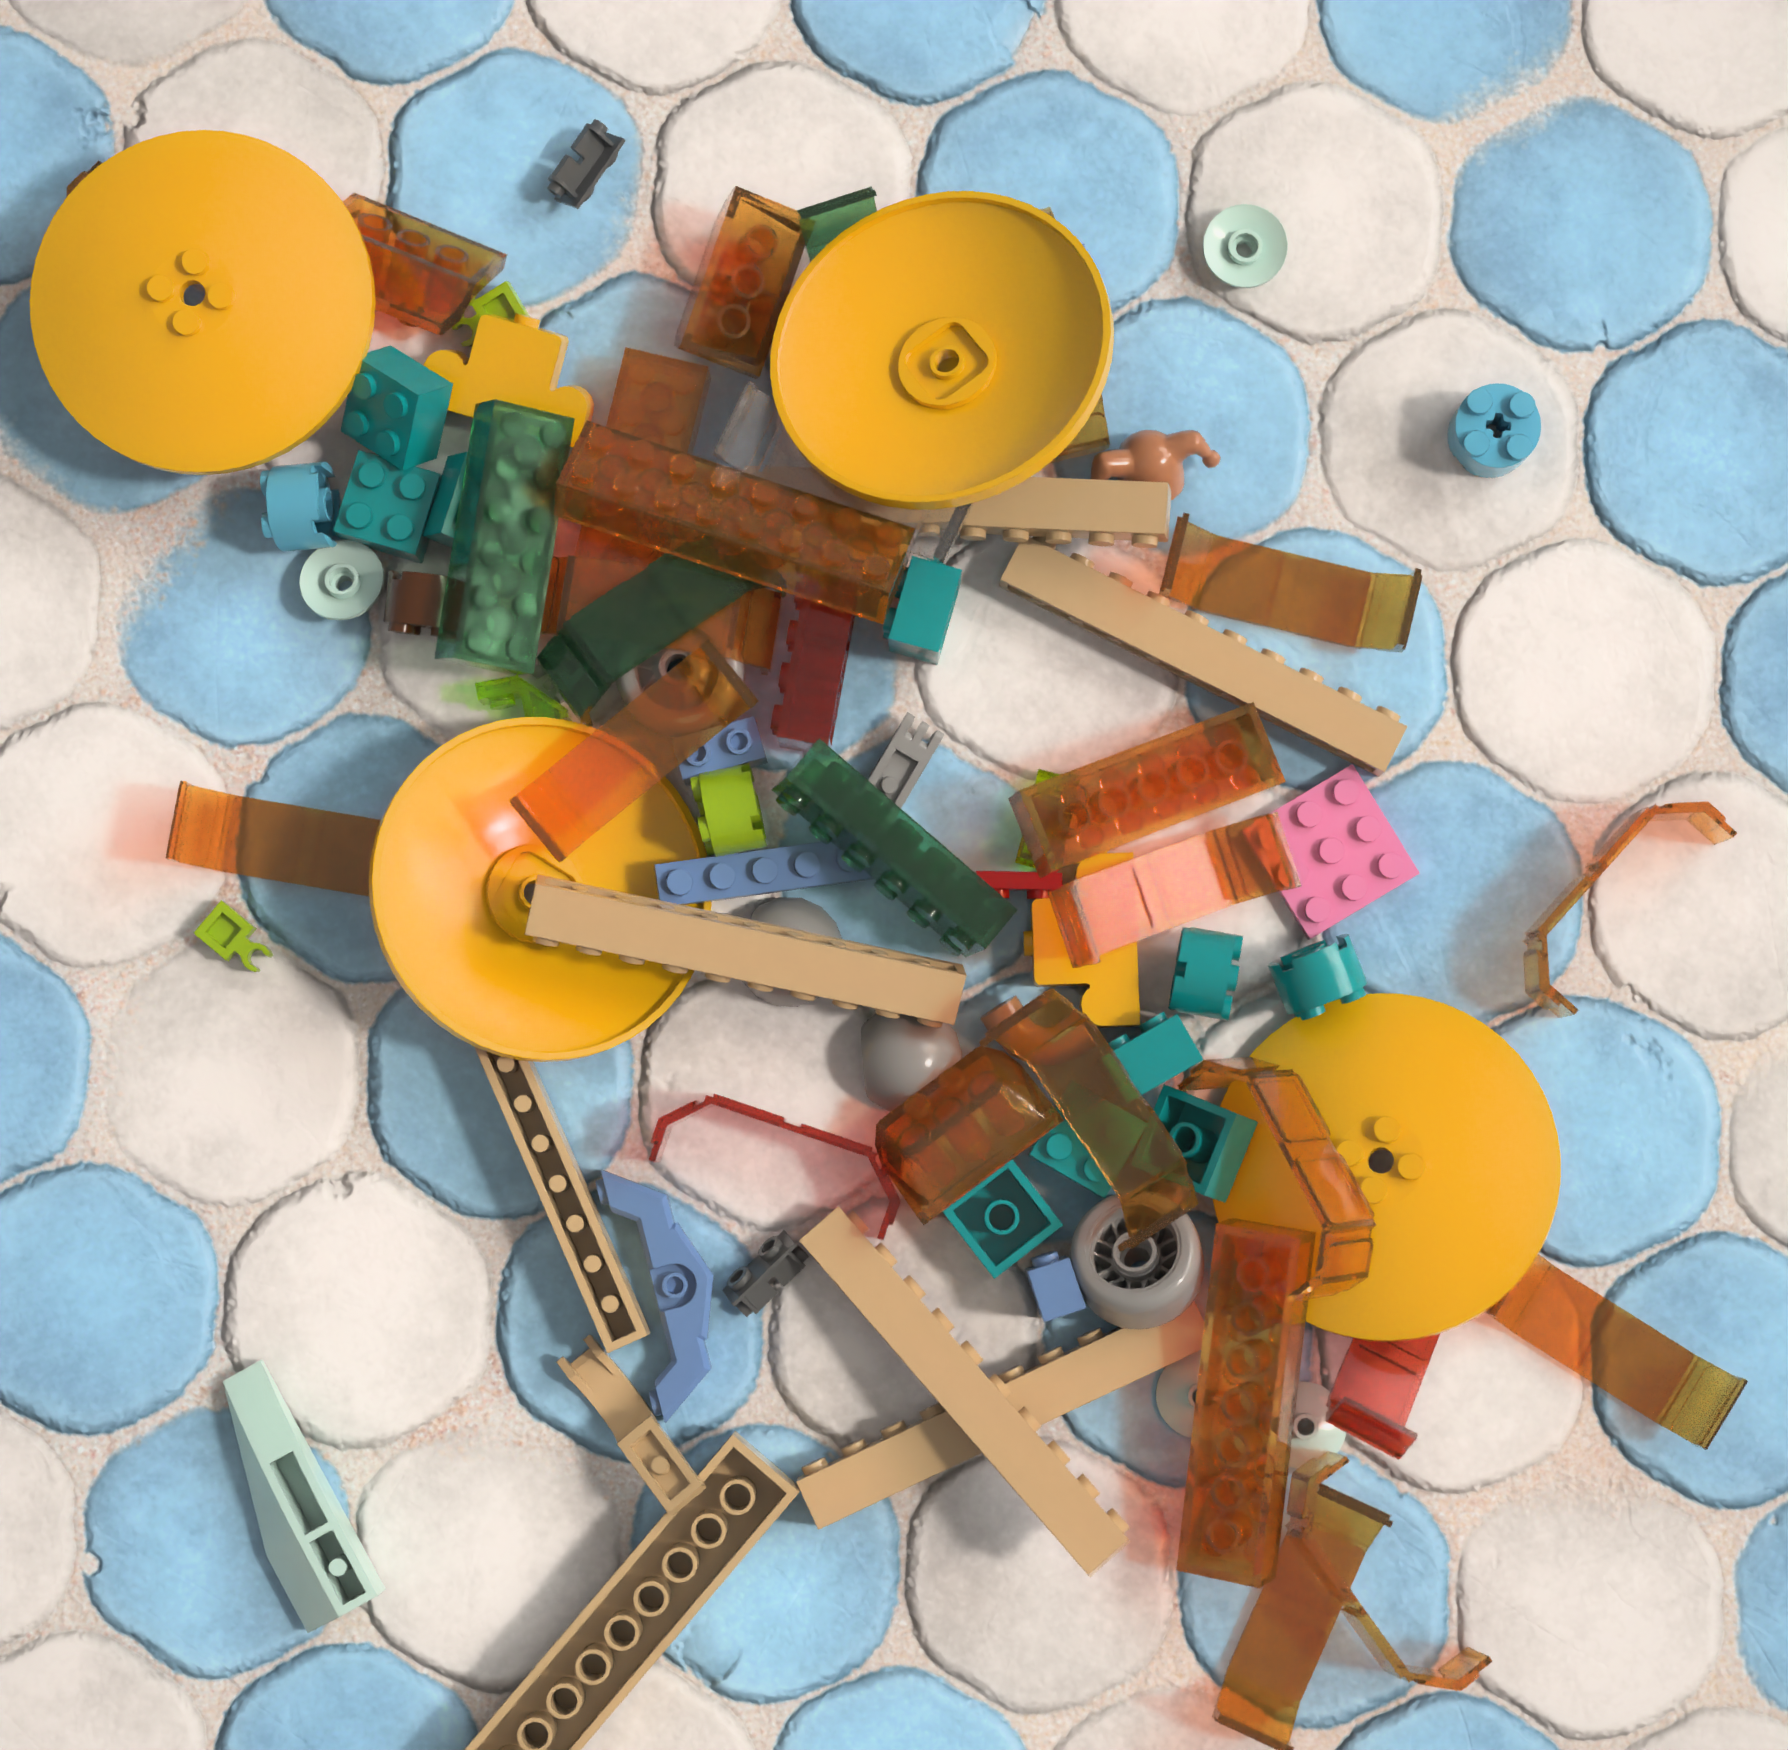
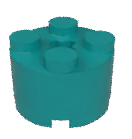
(1205, 973)
(1318, 976)

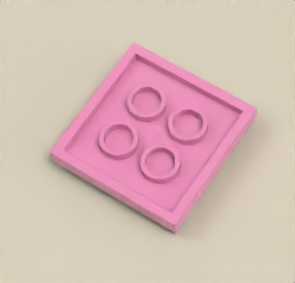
(1340, 852)

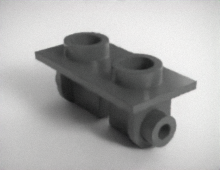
(575, 181)
(749, 1285)

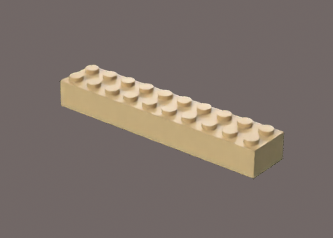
(643, 1606)

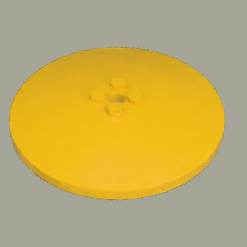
(927, 285)
(264, 348)
(455, 909)
(1468, 1147)

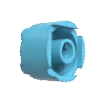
(1511, 412)
(300, 506)

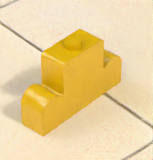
(514, 365)
(1111, 984)

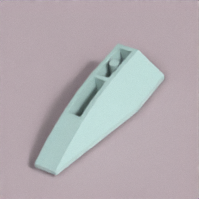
(295, 1506)

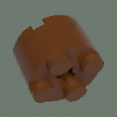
(414, 602)

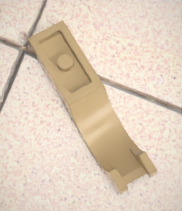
(634, 1427)

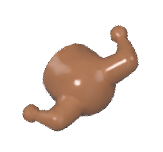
(1153, 458)

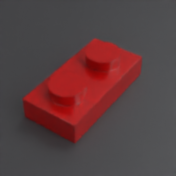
(1009, 881)

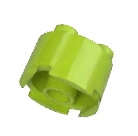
(728, 810)

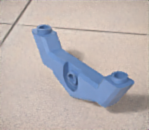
(680, 1284)

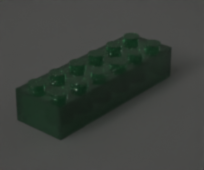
(503, 538)
(893, 850)

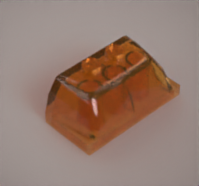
(420, 269)
(742, 283)
(962, 1129)

